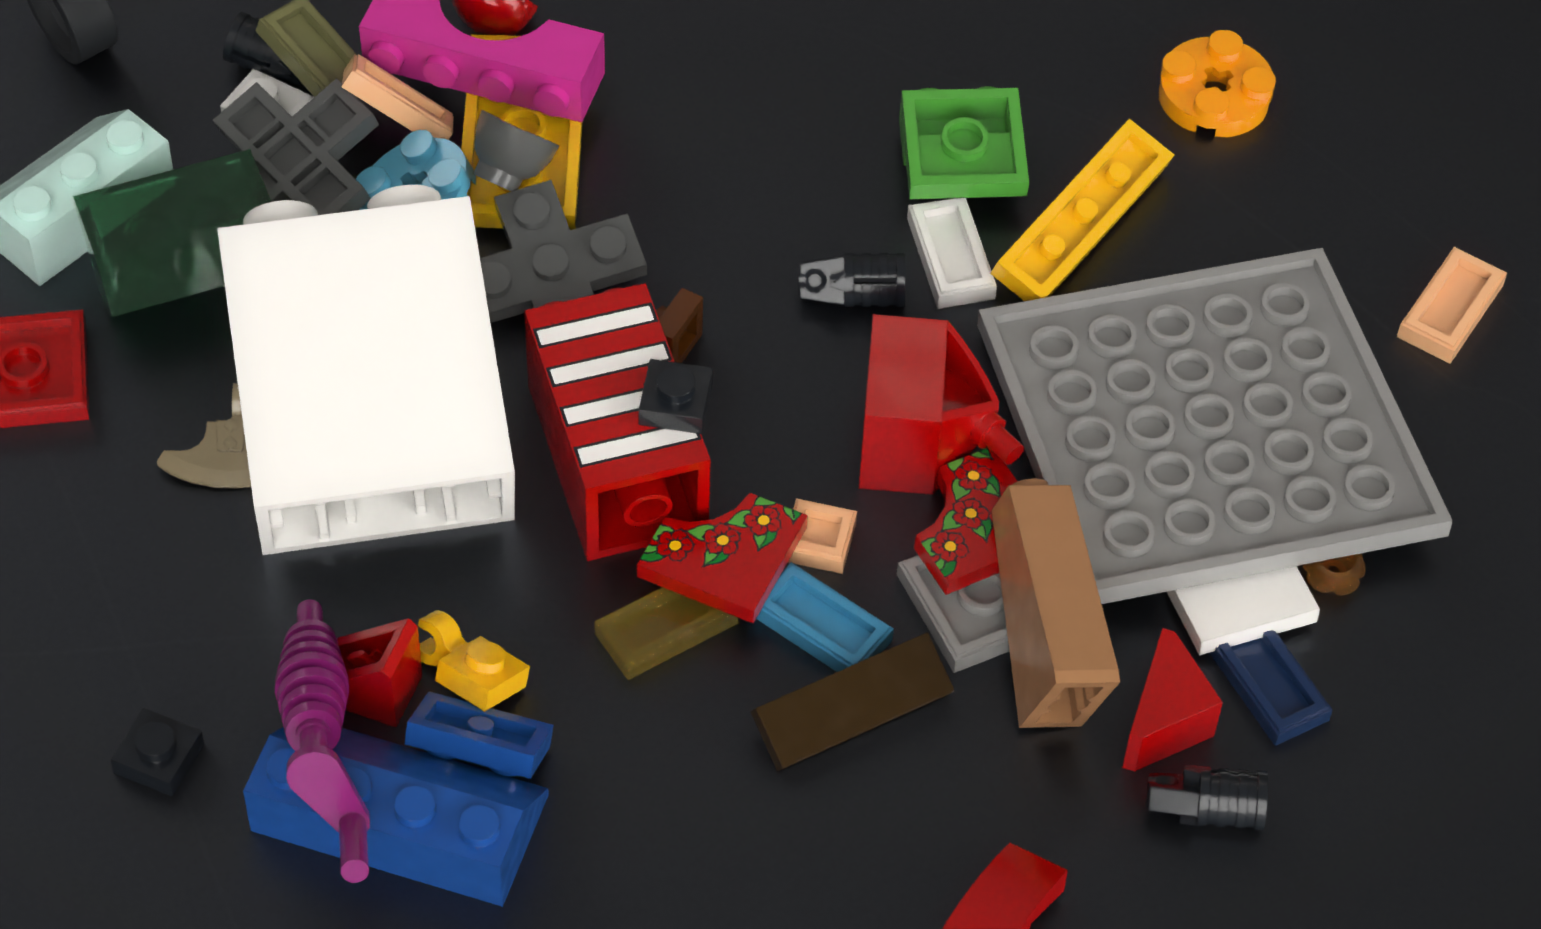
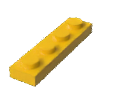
(1082, 213)

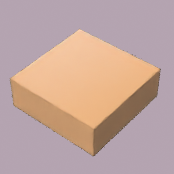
(826, 537)

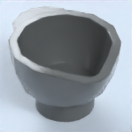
(509, 153)

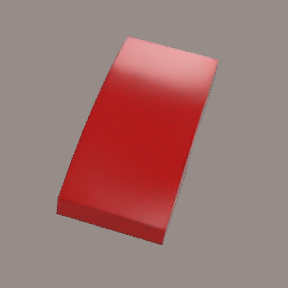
(1009, 892)

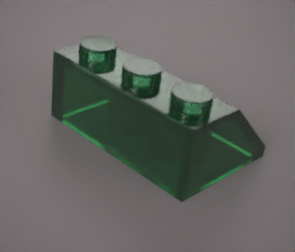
(160, 232)

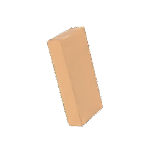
(396, 98)
(1451, 305)

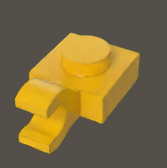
(473, 670)

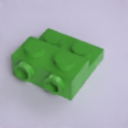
(963, 143)

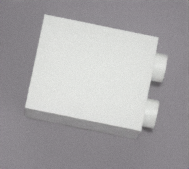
(366, 370)

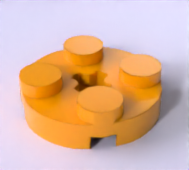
(1221, 60)

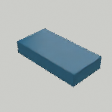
(823, 620)

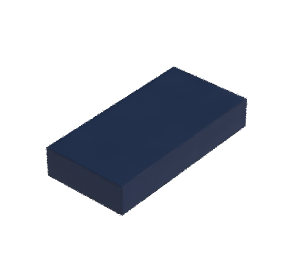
(1273, 686)

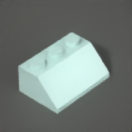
(37, 206)

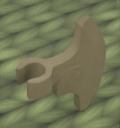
(218, 459)

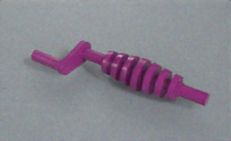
(312, 707)

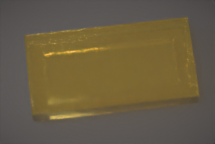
(658, 629)

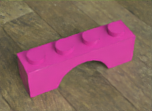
(542, 71)

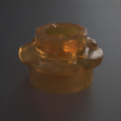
(1342, 582)

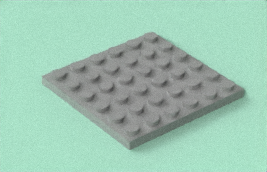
(1213, 423)

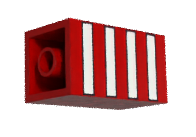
(587, 389)

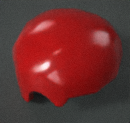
(495, 16)

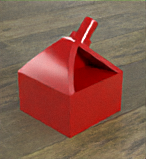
(925, 406)

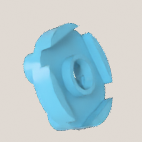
(424, 162)

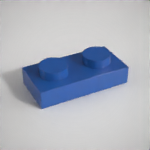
(489, 738)

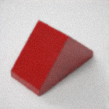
(382, 670)
(1174, 708)

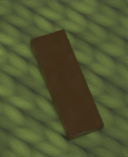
(852, 701)

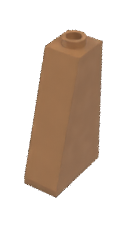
(1051, 607)

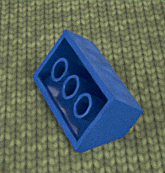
(426, 814)

